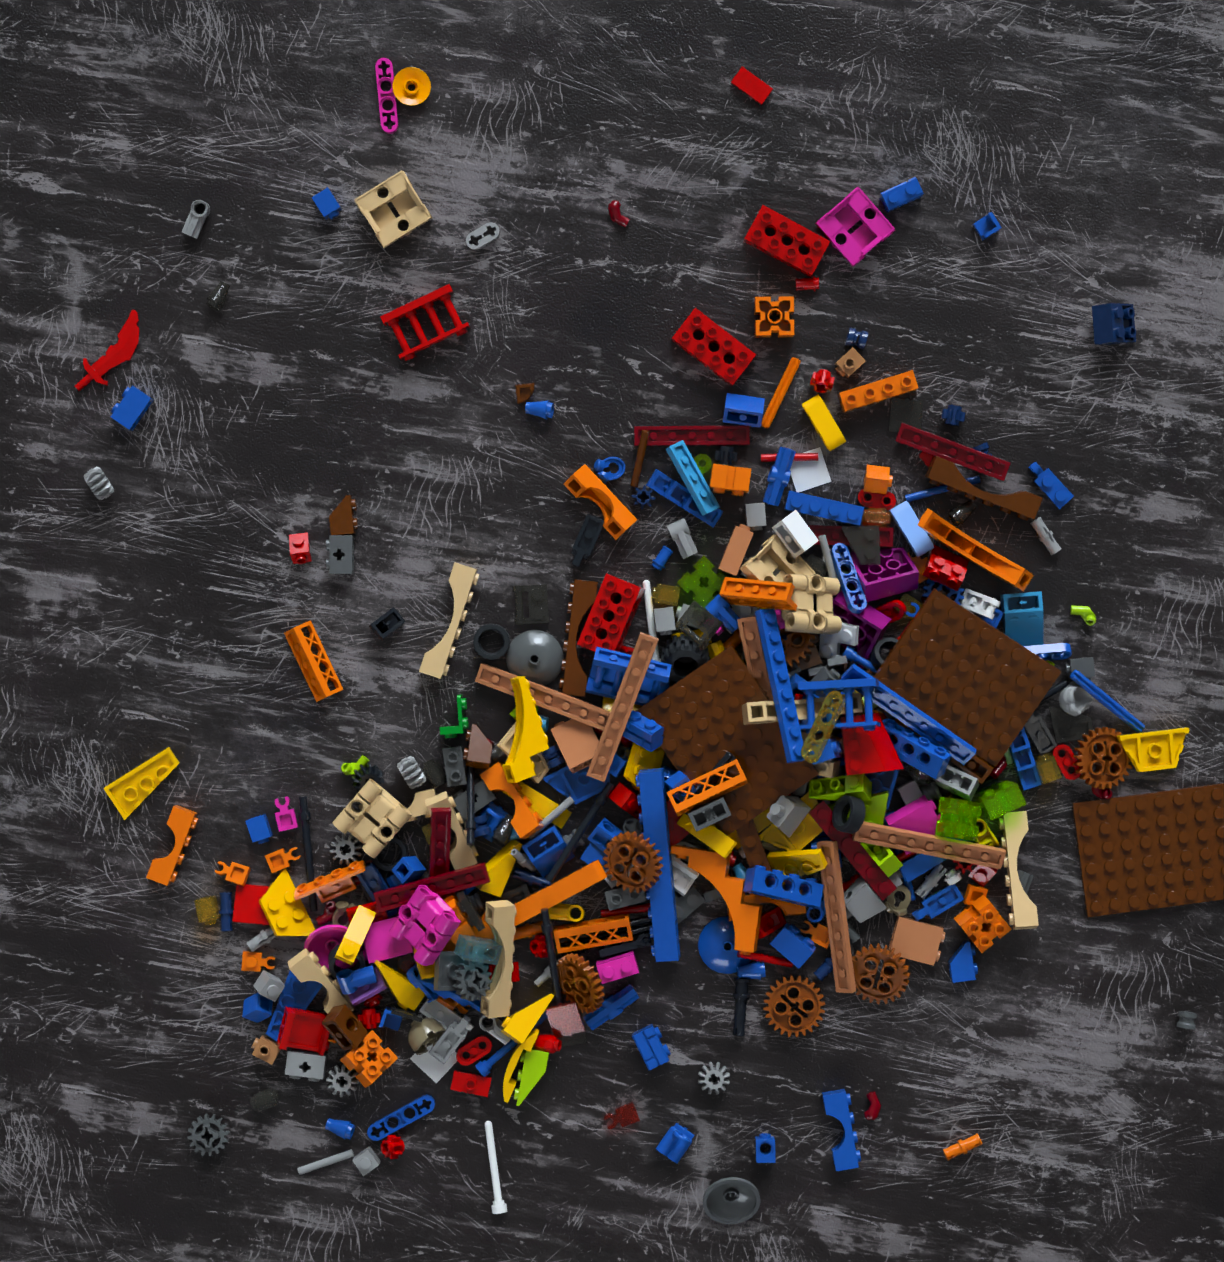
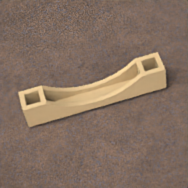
(436, 659)
(765, 711)
(1023, 910)
(501, 918)

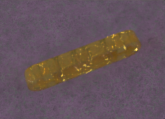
(819, 725)

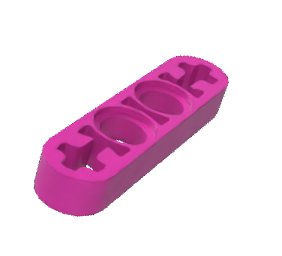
(386, 95)

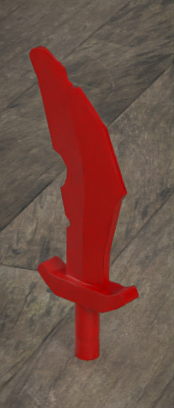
(115, 353)

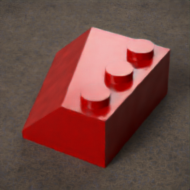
(868, 750)

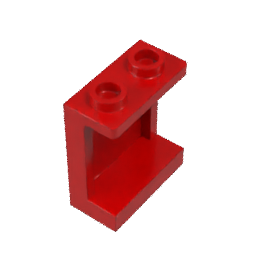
(303, 1031)

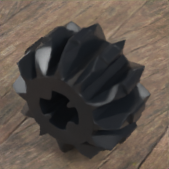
(364, 773)

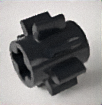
(725, 456)

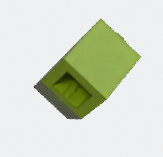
(836, 787)
(533, 1069)

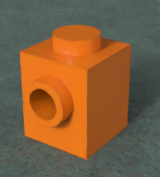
(877, 479)

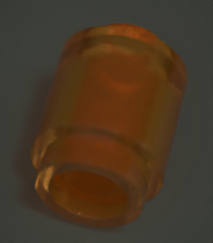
(876, 517)

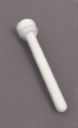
(650, 616)
(498, 1204)

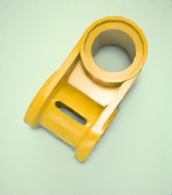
(986, 836)

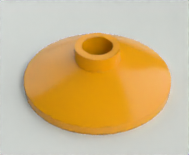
(415, 77)

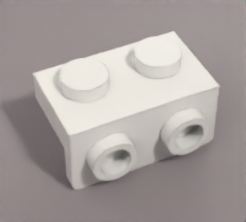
(682, 875)

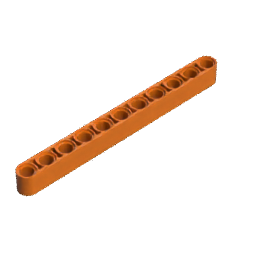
(548, 897)

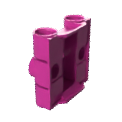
(845, 216)
(434, 915)

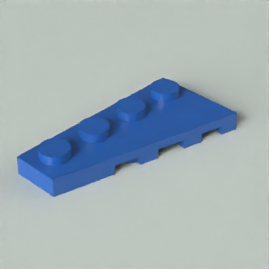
(294, 995)

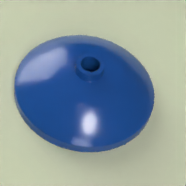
(711, 946)

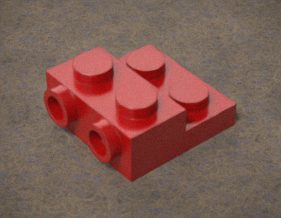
(945, 568)

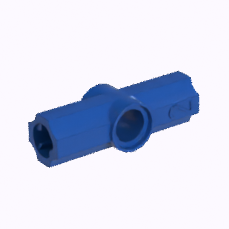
(779, 476)
(611, 1007)

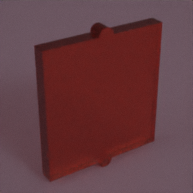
(565, 1019)

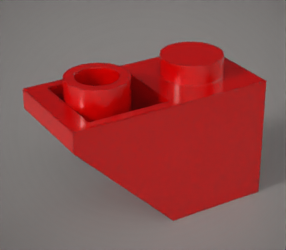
(626, 799)

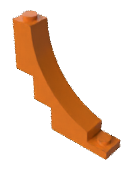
(715, 868)

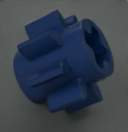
(953, 415)
(647, 494)

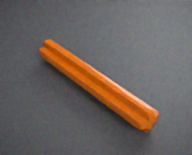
(780, 392)

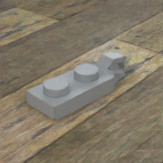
(450, 1040)

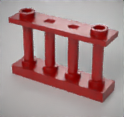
(409, 310)

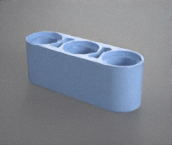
(907, 523)

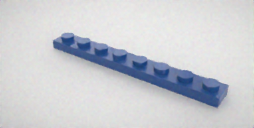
(780, 684)
(914, 718)

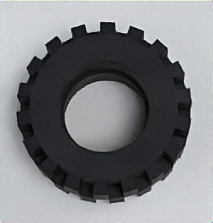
(682, 647)

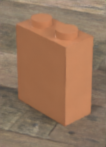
(735, 550)
(576, 743)
(917, 940)

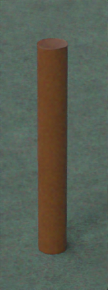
(639, 458)

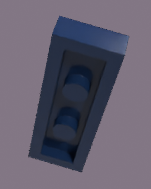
(374, 882)

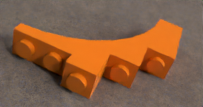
(974, 551)

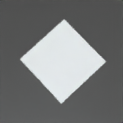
(809, 473)
(432, 1066)

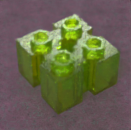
(691, 581)
(1001, 800)
(958, 819)

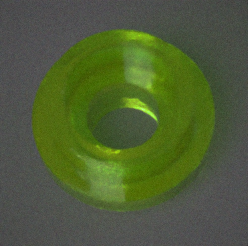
(708, 462)

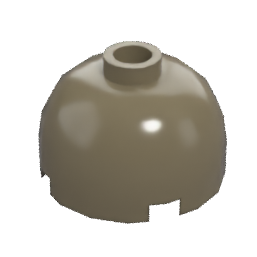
(424, 1034)

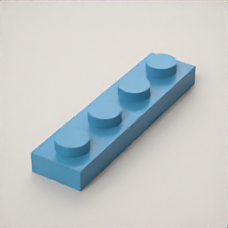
(692, 477)

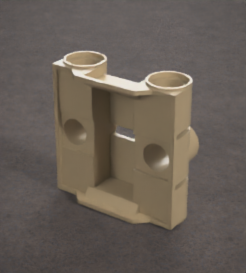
(404, 200)
(774, 556)
(805, 617)
(381, 807)

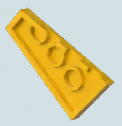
(138, 783)

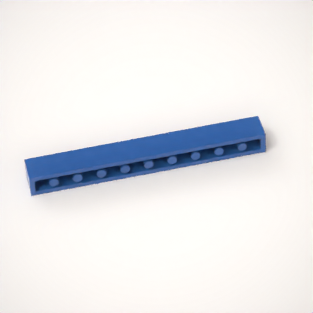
(662, 894)

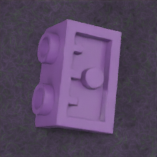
(367, 991)

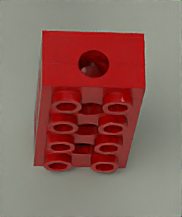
(783, 228)
(713, 334)
(603, 606)

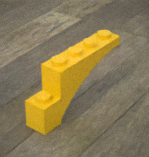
(528, 735)

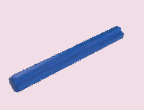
(1107, 701)

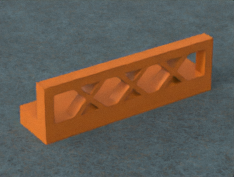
(758, 593)
(310, 662)
(710, 794)
(590, 926)

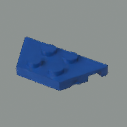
(575, 785)

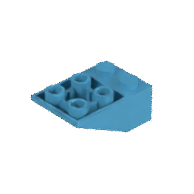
(1023, 617)

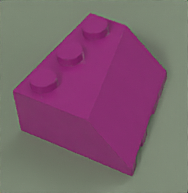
(893, 575)
(871, 625)

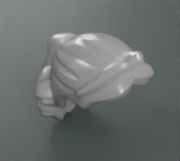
(1074, 699)

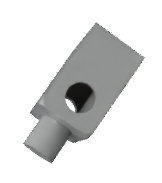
(788, 813)
(862, 901)

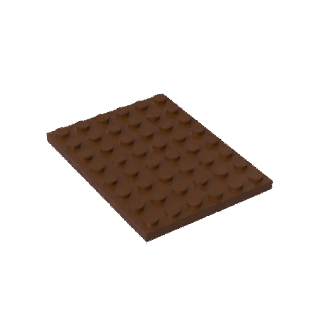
(967, 675)
(706, 721)
(1151, 849)

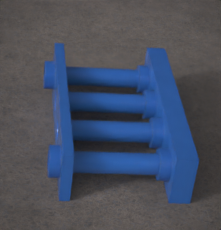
(619, 661)
(848, 686)

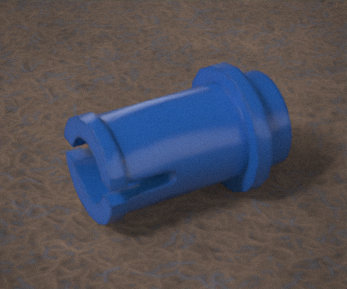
(662, 558)

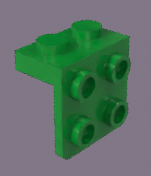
(452, 731)

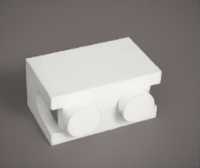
(795, 534)

